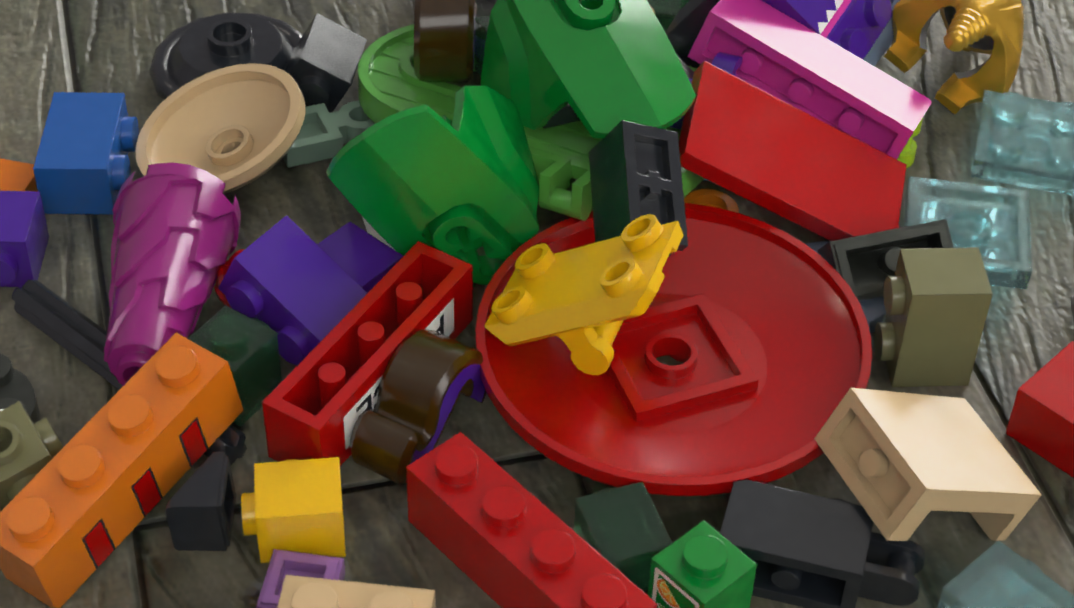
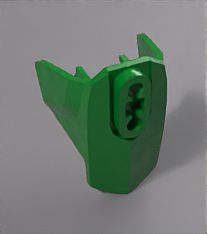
(589, 53)
(446, 179)

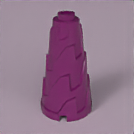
(164, 259)

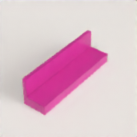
(812, 73)

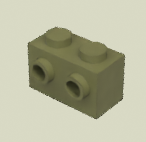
(933, 317)

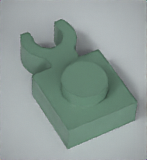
(326, 132)

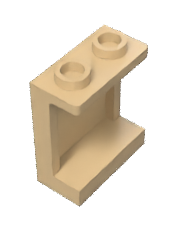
(924, 456)

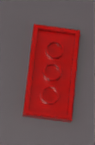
(788, 159)

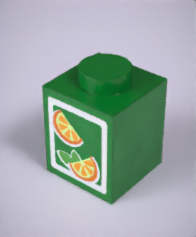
(702, 572)

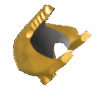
(970, 25)

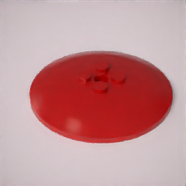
(764, 347)

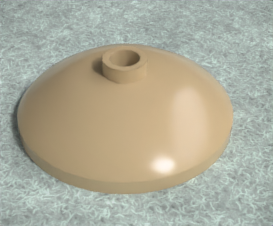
(226, 123)

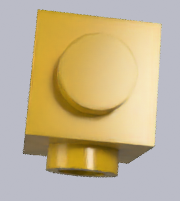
(296, 507)

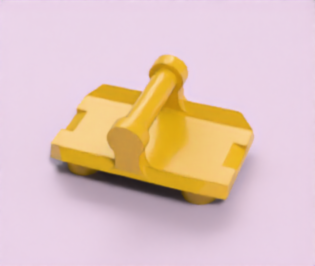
(585, 291)

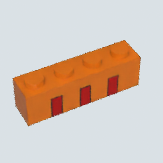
(116, 470)

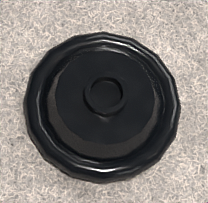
(219, 43)

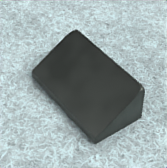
(872, 257)

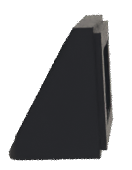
(204, 507)

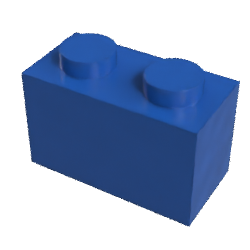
(84, 152)

